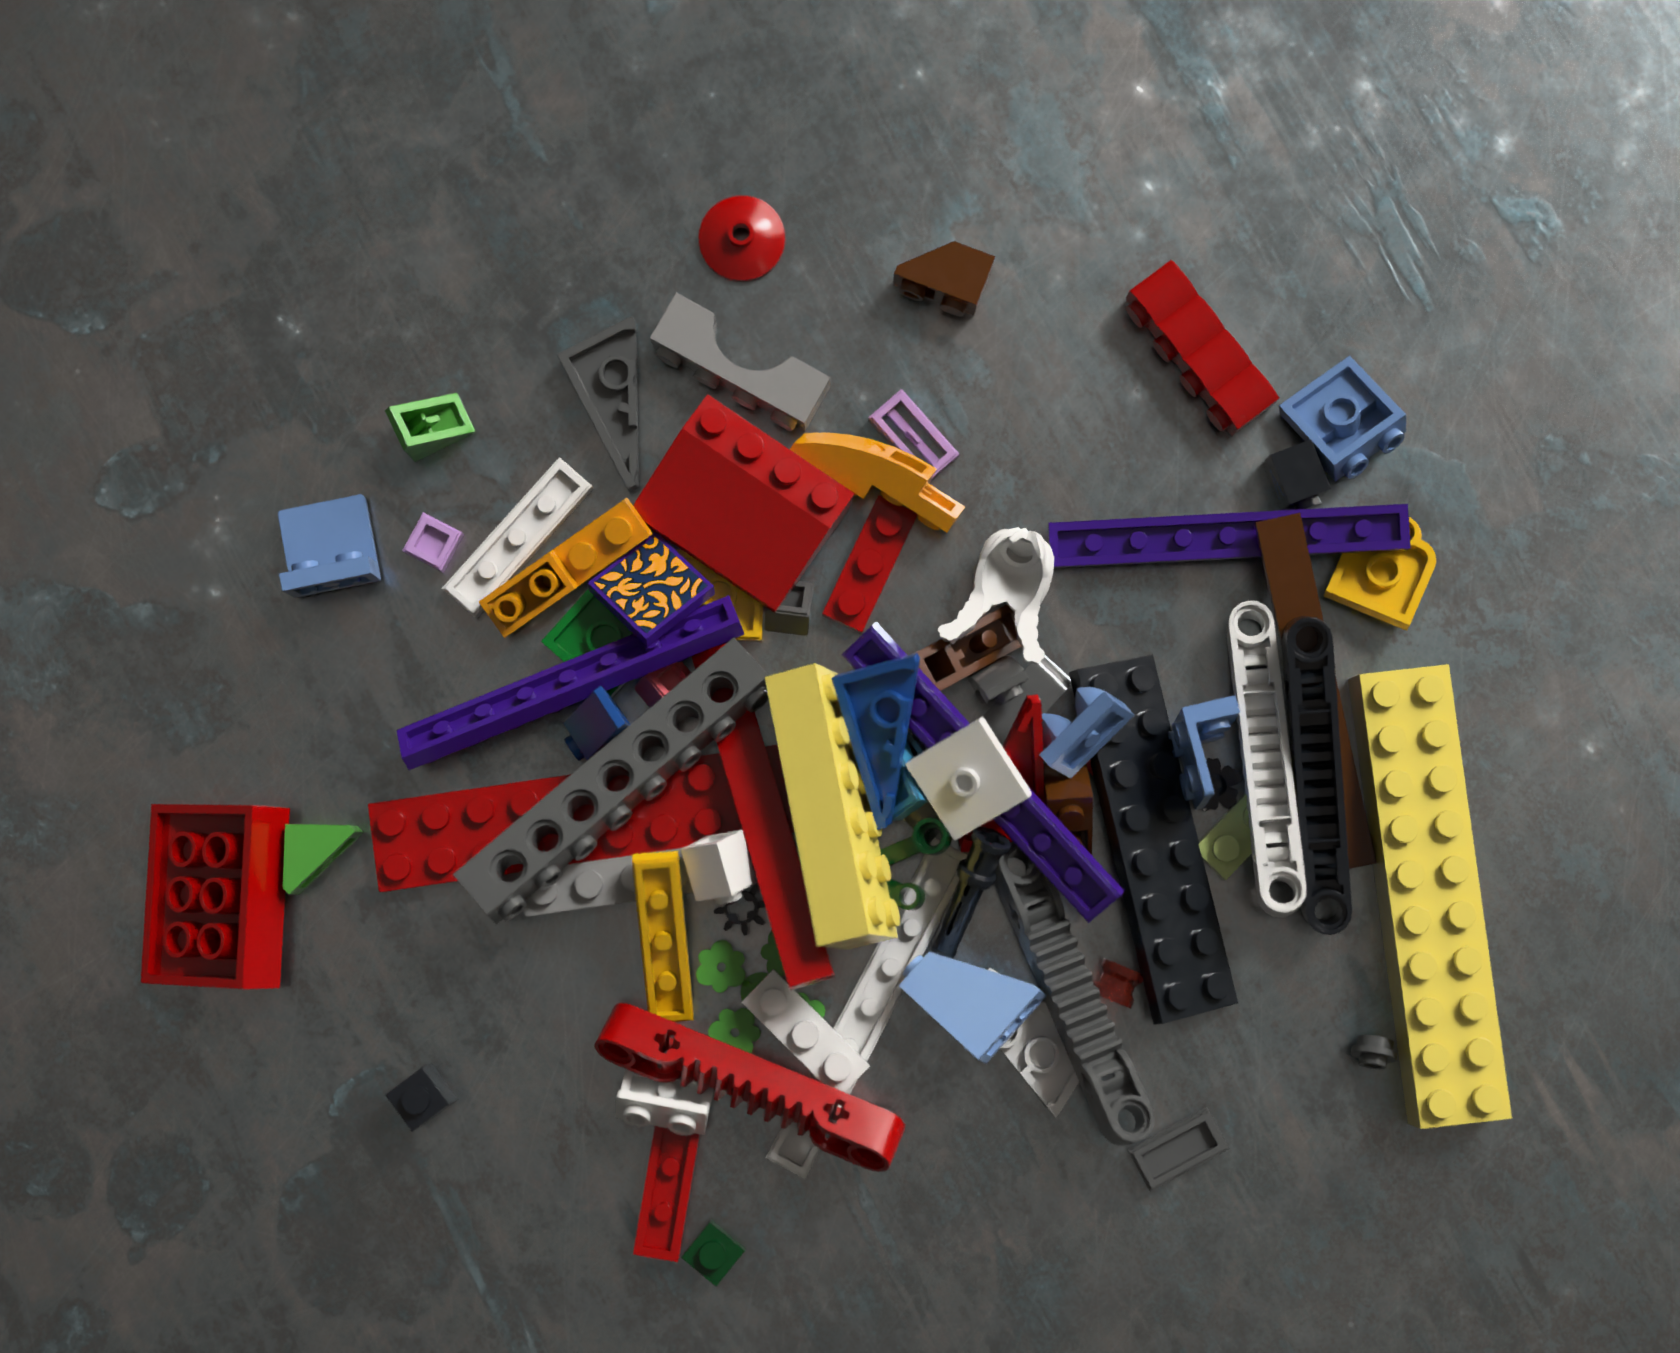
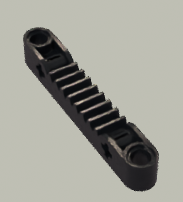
(1317, 772)

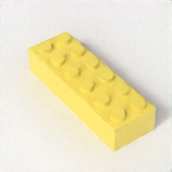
(830, 813)

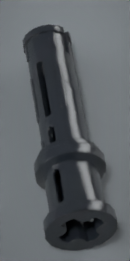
(975, 875)

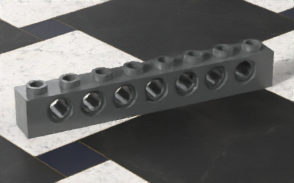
(519, 844)

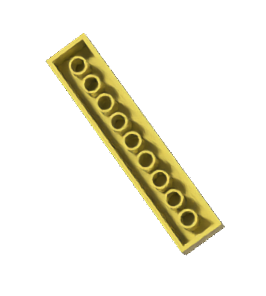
(1429, 897)

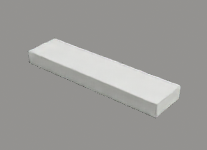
(518, 536)

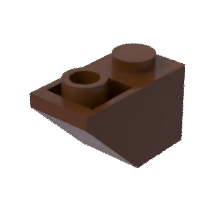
(949, 275)
(1071, 802)

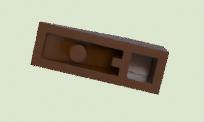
(989, 641)

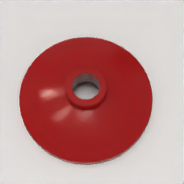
(745, 258)

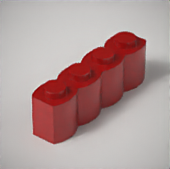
(1201, 347)

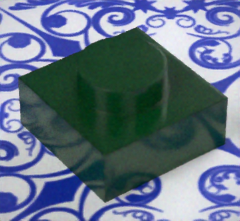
(713, 1253)

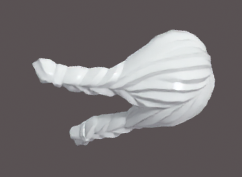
(1011, 570)

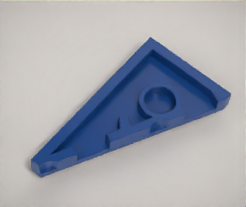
(877, 716)

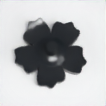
(1222, 782)

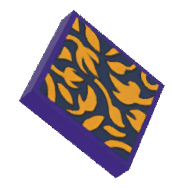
(651, 588)

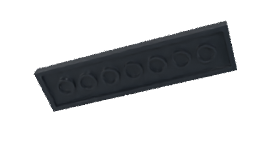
(1157, 849)

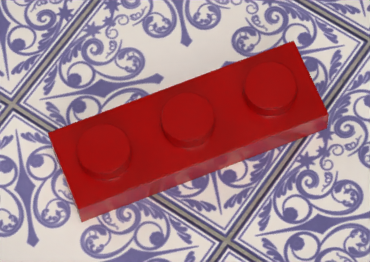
(869, 564)
(666, 1195)

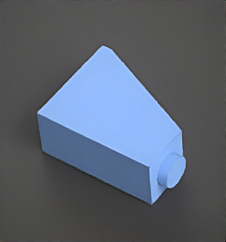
(970, 1002)

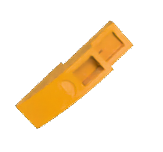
(868, 464)
(565, 567)

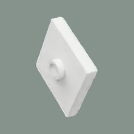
(968, 778)

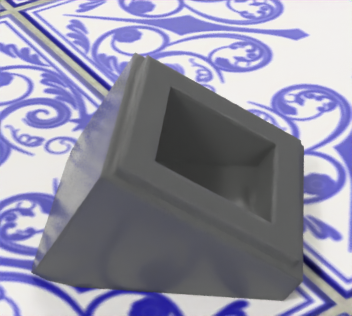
(794, 612)

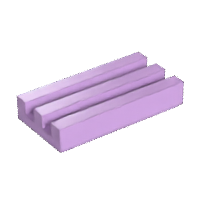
(888, 409)

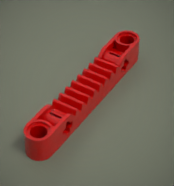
(861, 1135)

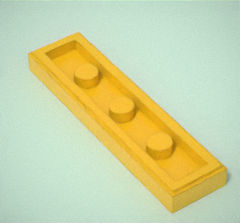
(663, 935)

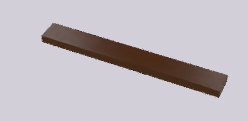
(1296, 595)

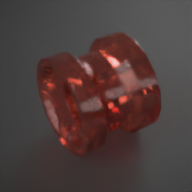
(1118, 983)

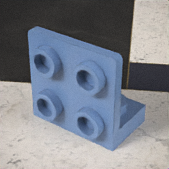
(328, 546)
(1194, 727)

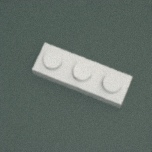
(805, 1033)

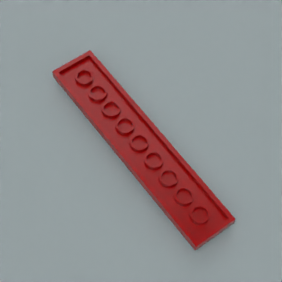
(434, 835)

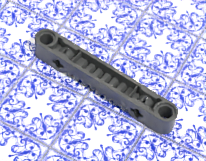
(1073, 1000)

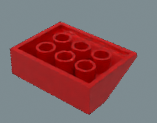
(742, 503)
(215, 896)

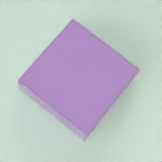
(433, 542)

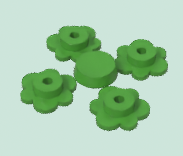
(734, 976)

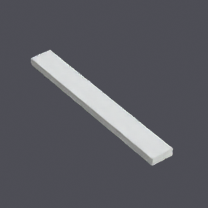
(879, 988)

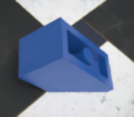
(594, 724)

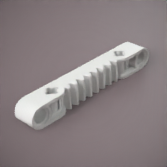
(1266, 758)

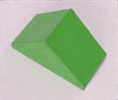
(429, 424)
(311, 850)

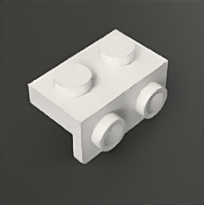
(663, 1104)

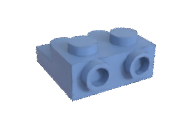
(1345, 419)

